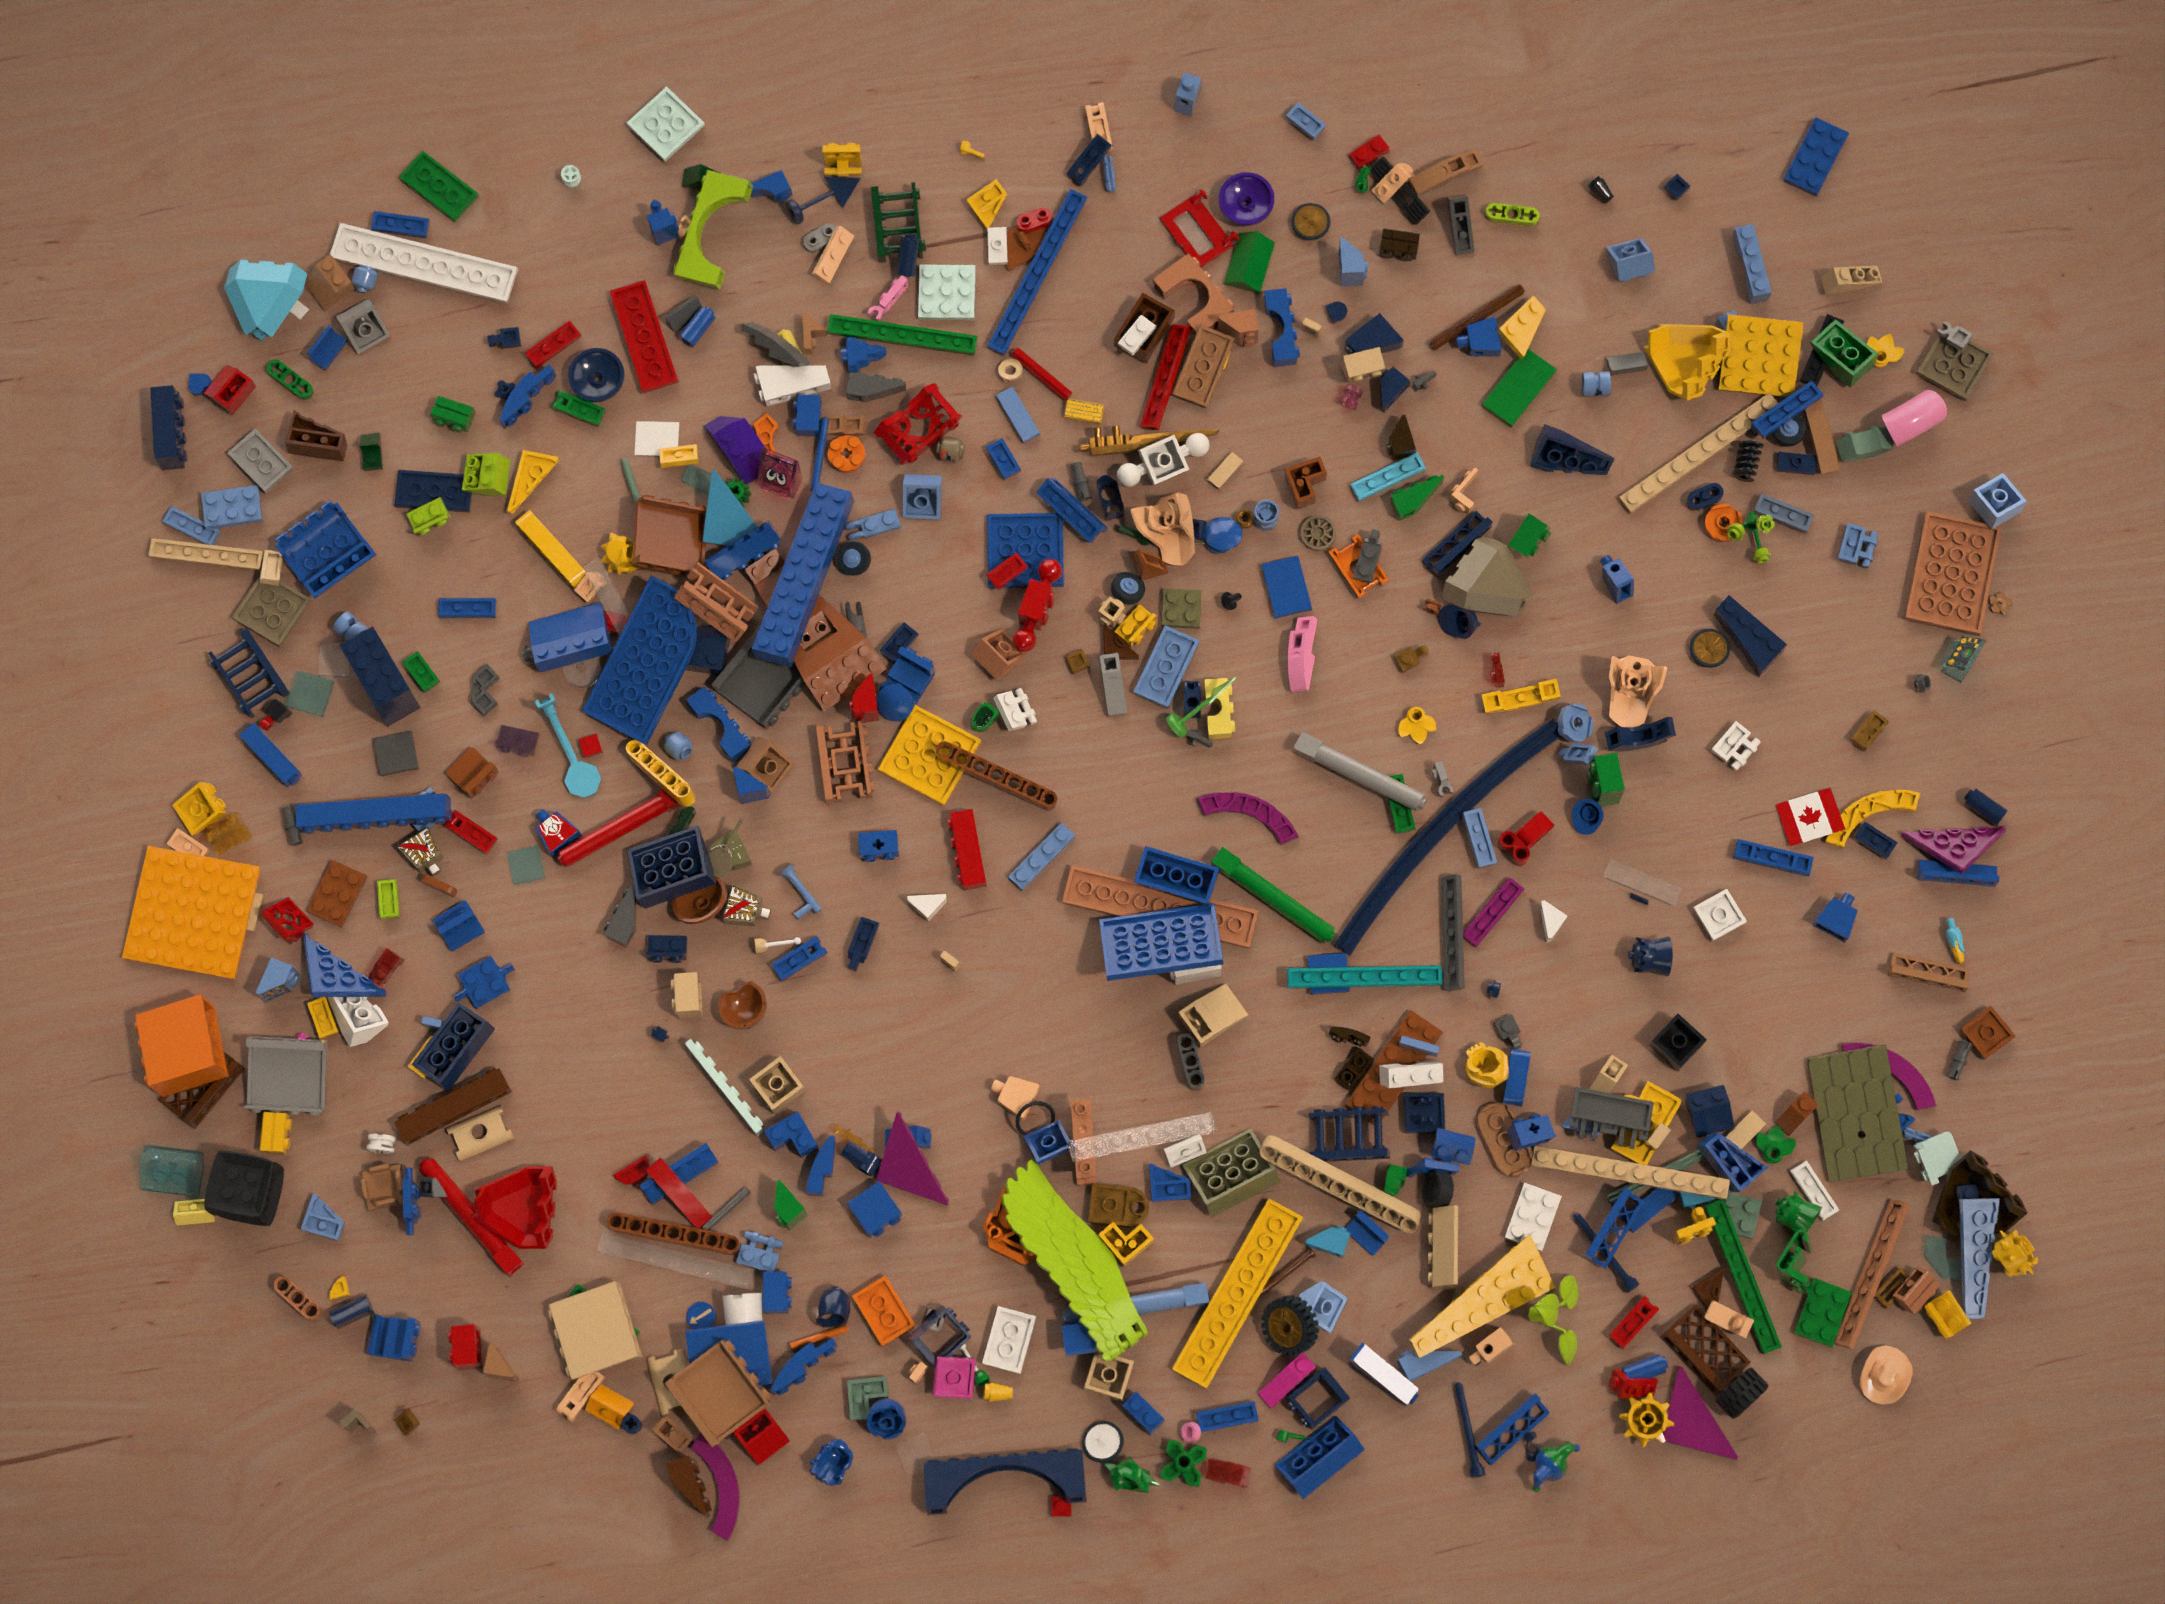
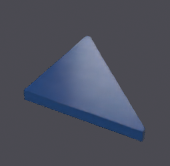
(334, 976)

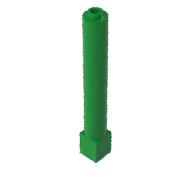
(1233, 868)

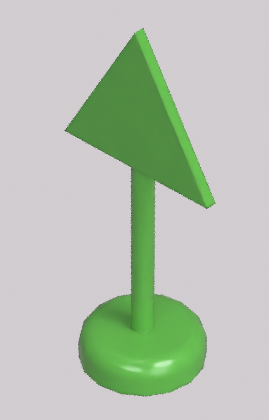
(1178, 725)

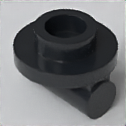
(1229, 600)

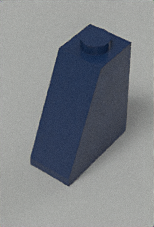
(1373, 335)

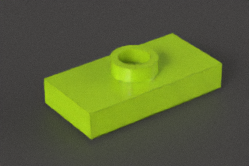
(388, 899)

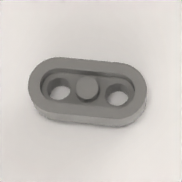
(820, 236)

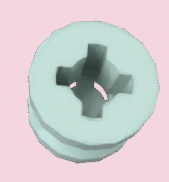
(567, 174)

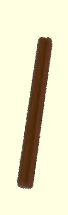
(1477, 316)

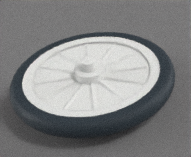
(1103, 1441)

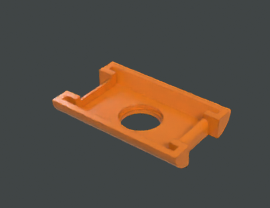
(1349, 555)

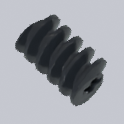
(1746, 459)

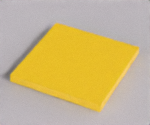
(913, 755)

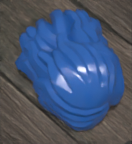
(832, 1462)

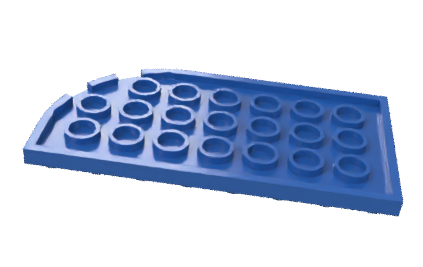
(645, 663)

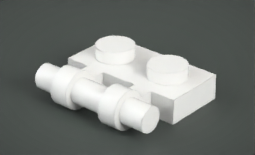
(1010, 711)
(1731, 741)

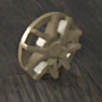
(1318, 533)

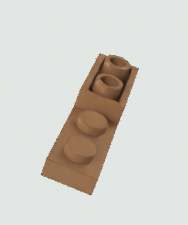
(1445, 171)

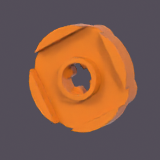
(843, 464)
(1714, 517)

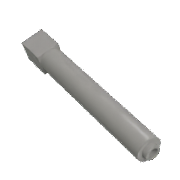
(1315, 751)

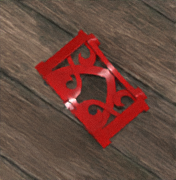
(922, 399)

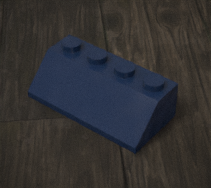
(453, 1046)

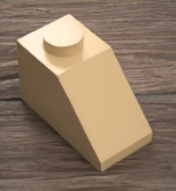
(1609, 1075)

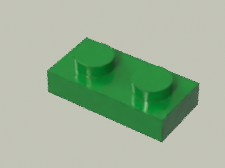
(421, 672)

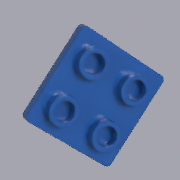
(458, 926)

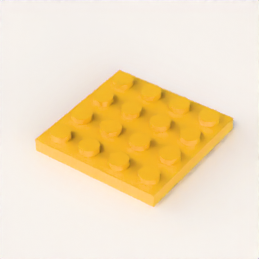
(1761, 355)

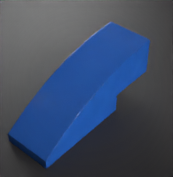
(821, 1168)

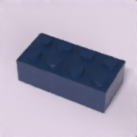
(167, 427)

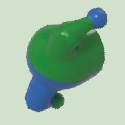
(1552, 1464)

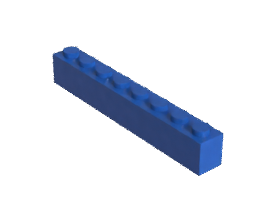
(373, 812)

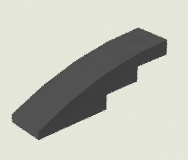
(778, 346)

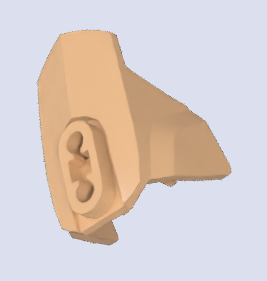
(1168, 527)
(1628, 702)

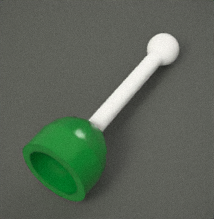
(980, 1376)

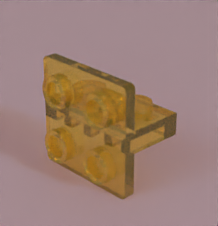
(227, 833)

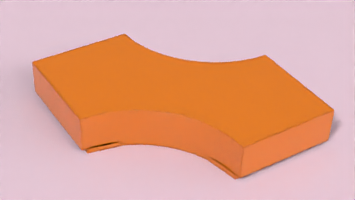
(765, 429)

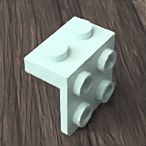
(1936, 1156)

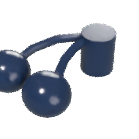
(1531, 1456)

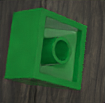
(787, 1207)

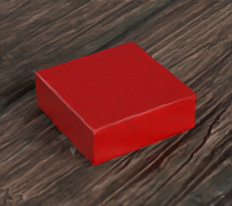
(590, 745)

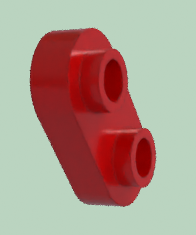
(1034, 220)

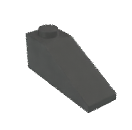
(1460, 224)

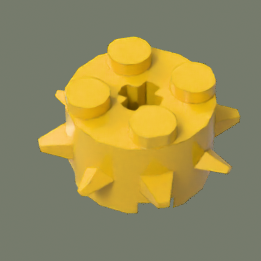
(2015, 1254)
(1655, 1413)

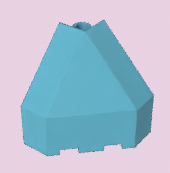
(263, 294)

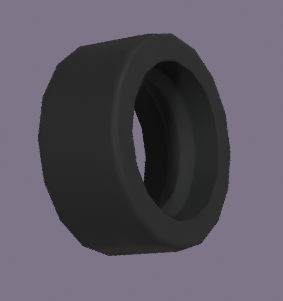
(1437, 1189)

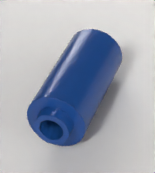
(697, 326)
(1647, 1368)

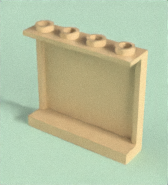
(594, 1330)

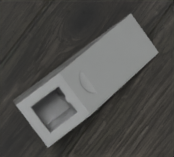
(1113, 684)

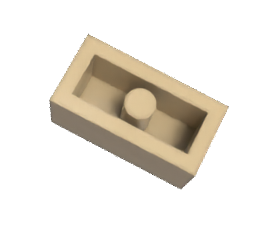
(1658, 1136)

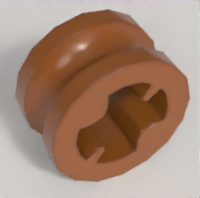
(1432, 606)

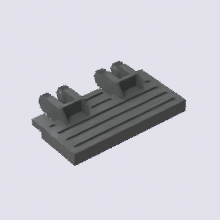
(1611, 1112)

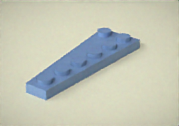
(1977, 1236)

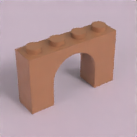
(1188, 272)

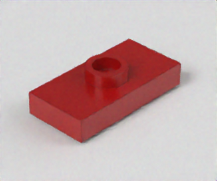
(1007, 571)

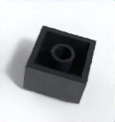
(1678, 1042)

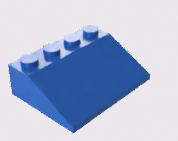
(570, 637)
(747, 1338)

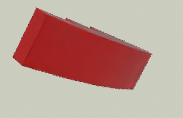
(679, 1193)

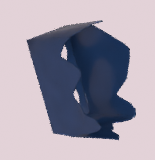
(1104, 482)

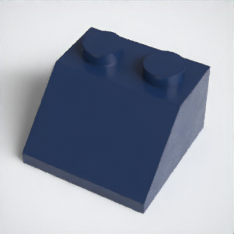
(1709, 1111)

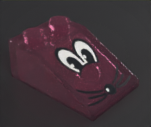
(779, 474)

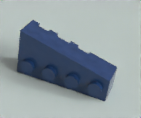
(1749, 635)

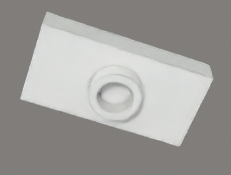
(997, 246)

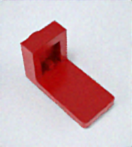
(1633, 1387)

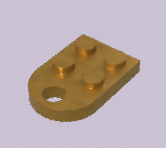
(1116, 1205)

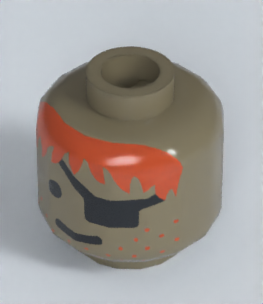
(951, 449)

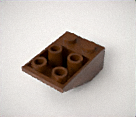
(684, 1476)

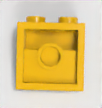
(200, 807)

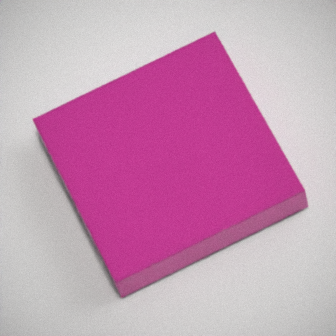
(953, 1377)

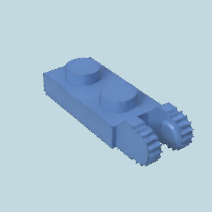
(874, 525)

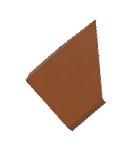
(1147, 564)

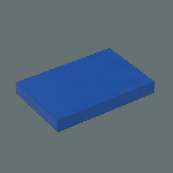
(1286, 587)

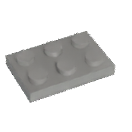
(260, 460)

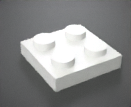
(1719, 915)

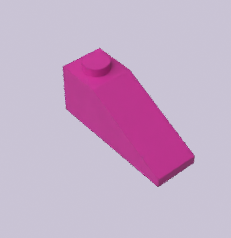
(1287, 1380)

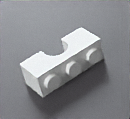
(1410, 1075)

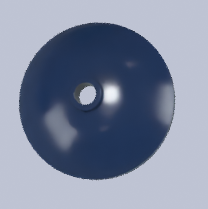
(594, 364)

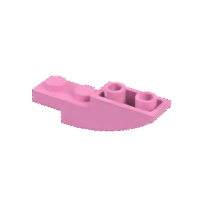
(1299, 654)

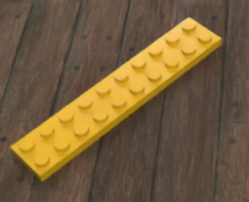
(1237, 1293)

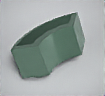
(1864, 444)

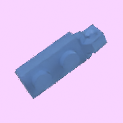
(1578, 754)

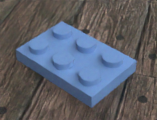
(231, 507)

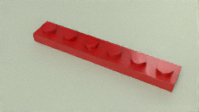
(1165, 377)

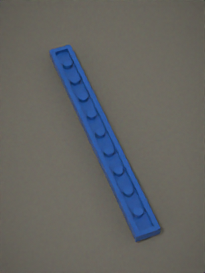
(1037, 272)

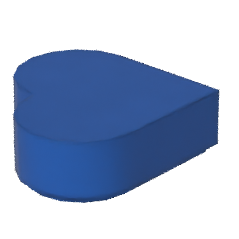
(198, 383)

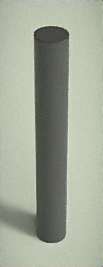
(726, 1209)

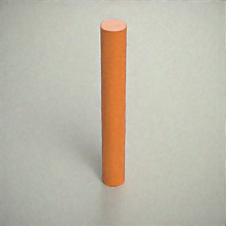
(819, 1337)

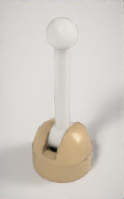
(762, 945)

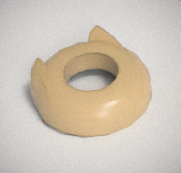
(1010, 363)

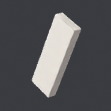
(1814, 1189)

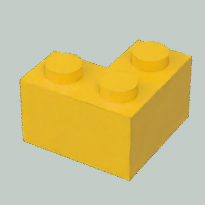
(1126, 1247)

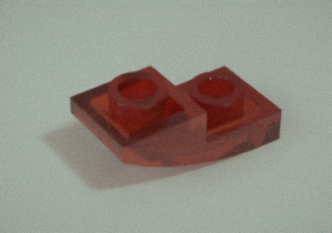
(1228, 1472)

